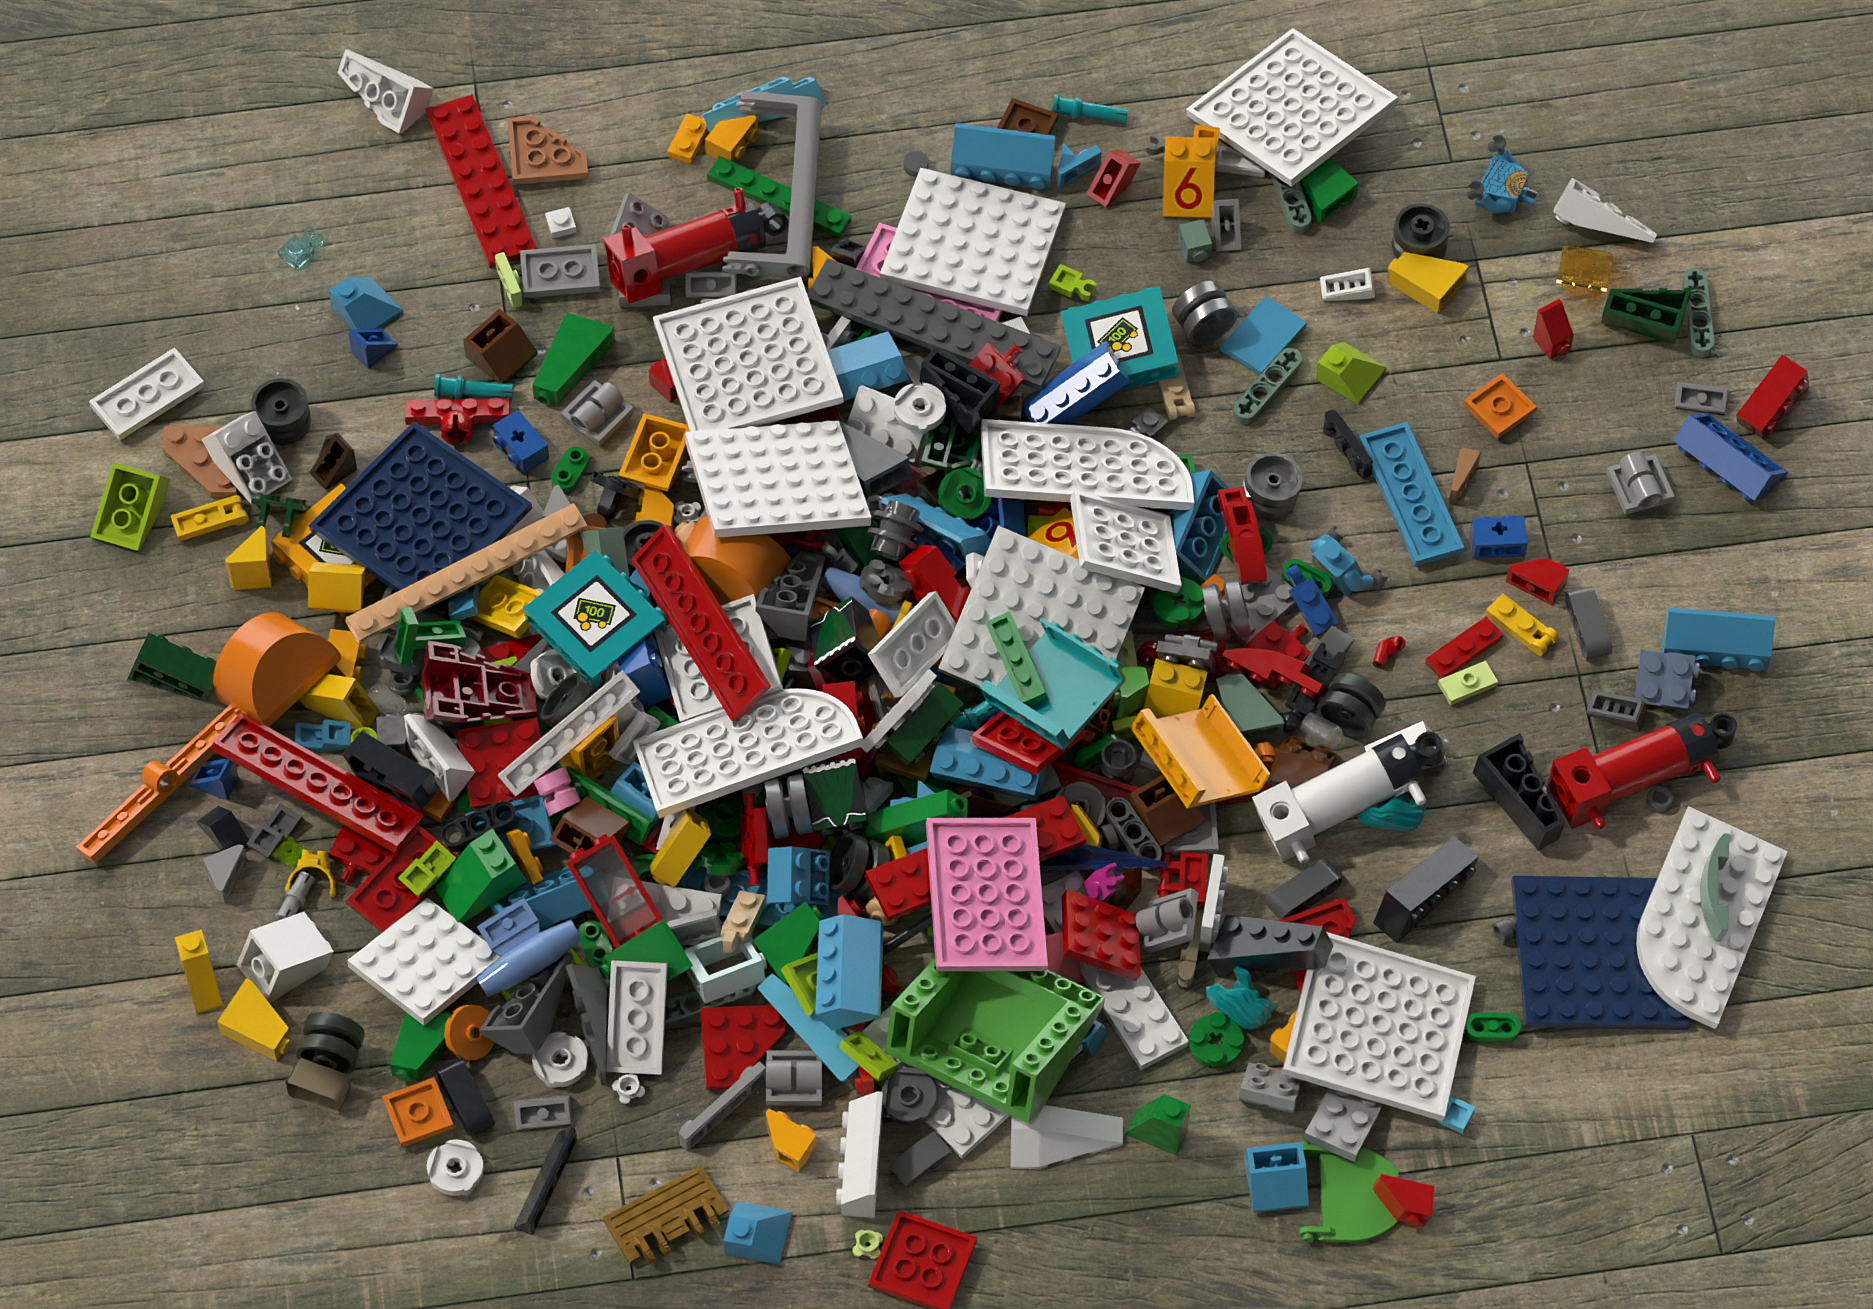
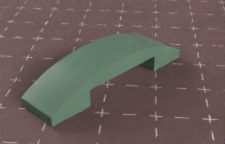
(1714, 914)

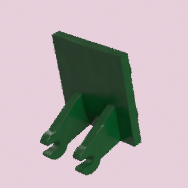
(290, 503)

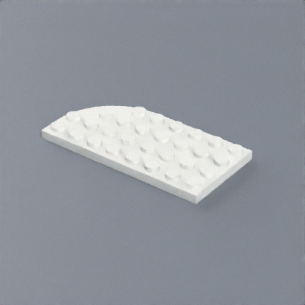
(1056, 459)
(720, 756)
(1672, 935)

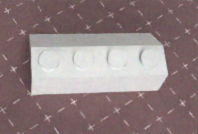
(861, 1156)

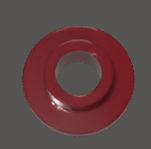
(1147, 653)

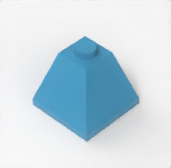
(363, 303)
(757, 1232)

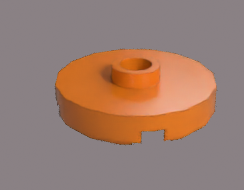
(459, 1036)

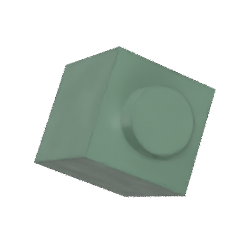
(1195, 241)

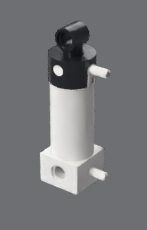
(1383, 772)

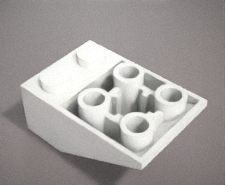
(247, 456)

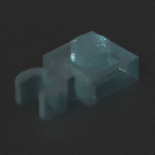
(299, 250)

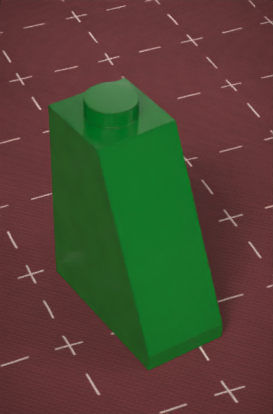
(1328, 189)
(790, 938)
(418, 1047)
(1161, 1123)

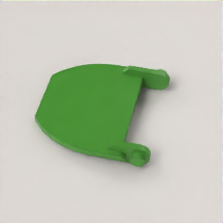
(1347, 1200)

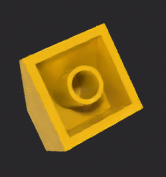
(1174, 689)

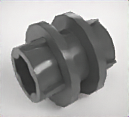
(895, 530)

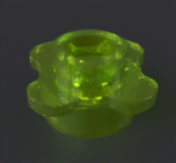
(292, 858)

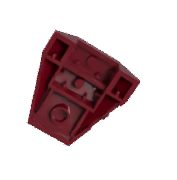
(471, 689)

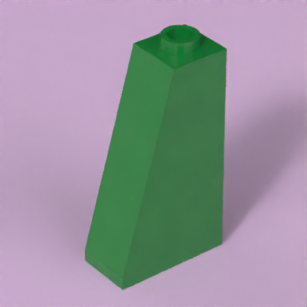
(570, 357)
(910, 817)

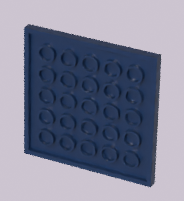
(418, 511)
(1582, 954)

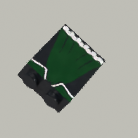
(843, 642)
(835, 797)

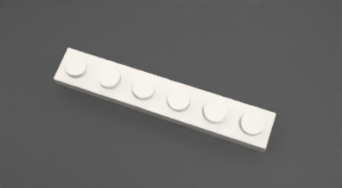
(568, 733)

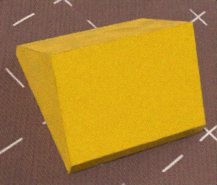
(250, 563)
(336, 587)

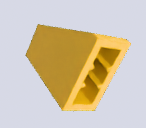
(1427, 278)
(341, 700)
(680, 847)
(198, 971)
(255, 1023)

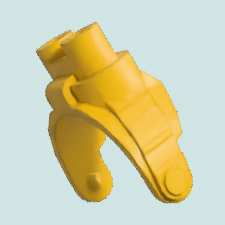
(310, 860)

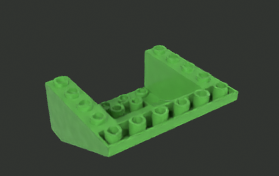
(993, 1032)

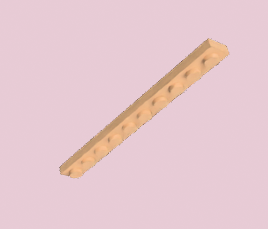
(467, 572)

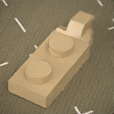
(741, 919)

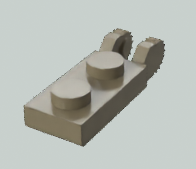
(1189, 956)

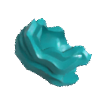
(1394, 814)
(1242, 1002)

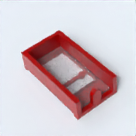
(613, 890)

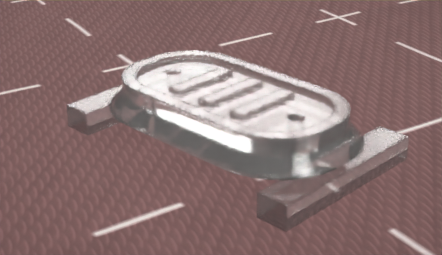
(387, 701)

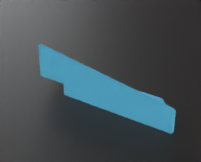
(728, 110)
(810, 1029)

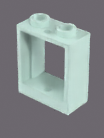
(728, 980)

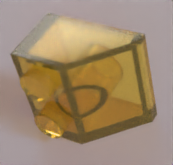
(1584, 269)

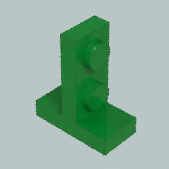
(415, 635)

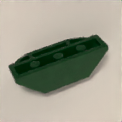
(951, 446)

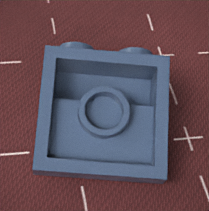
(1666, 679)

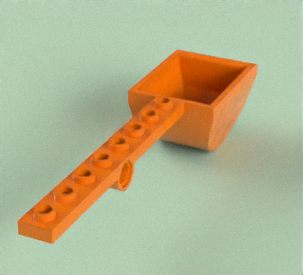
(747, 564)
(257, 673)

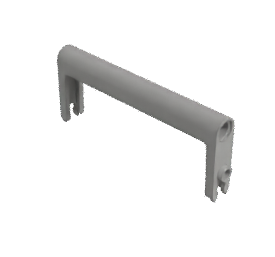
(798, 254)

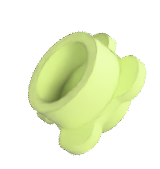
(867, 1237)

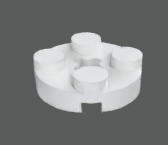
(916, 420)
(542, 671)
(560, 1074)
(455, 1183)

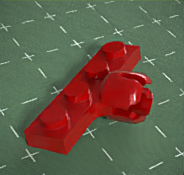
(456, 415)

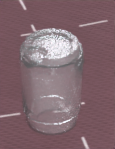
(1321, 730)

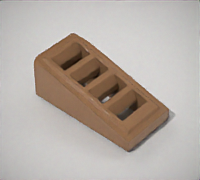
(1466, 467)

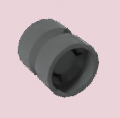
(1118, 761)

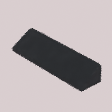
(546, 1181)

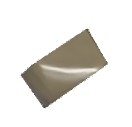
(318, 1086)

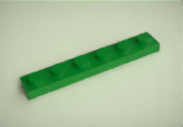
(767, 190)

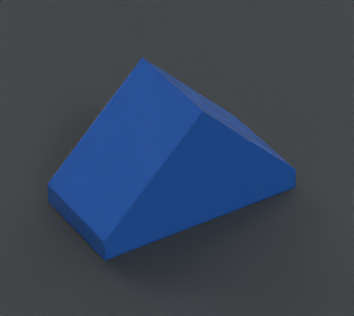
(370, 345)
(216, 778)

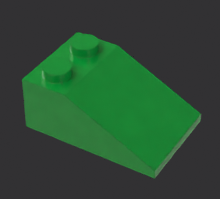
(479, 877)

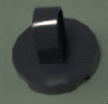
(613, 492)

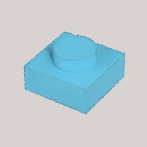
(1457, 1115)

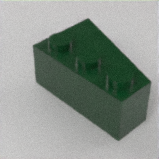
(1647, 311)
(174, 667)
(924, 725)

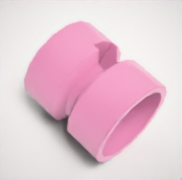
(557, 791)

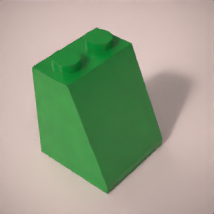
(653, 945)

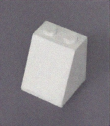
(284, 955)

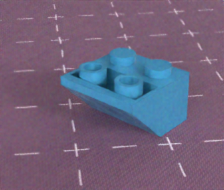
(634, 790)
(798, 876)
(1276, 1177)

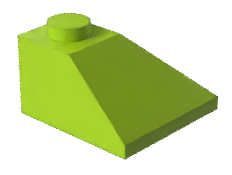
(1349, 371)

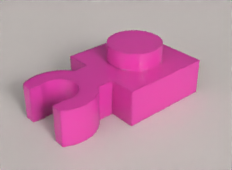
(1101, 883)

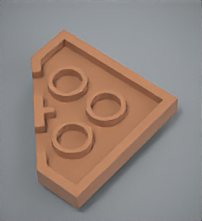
(542, 154)
(187, 449)

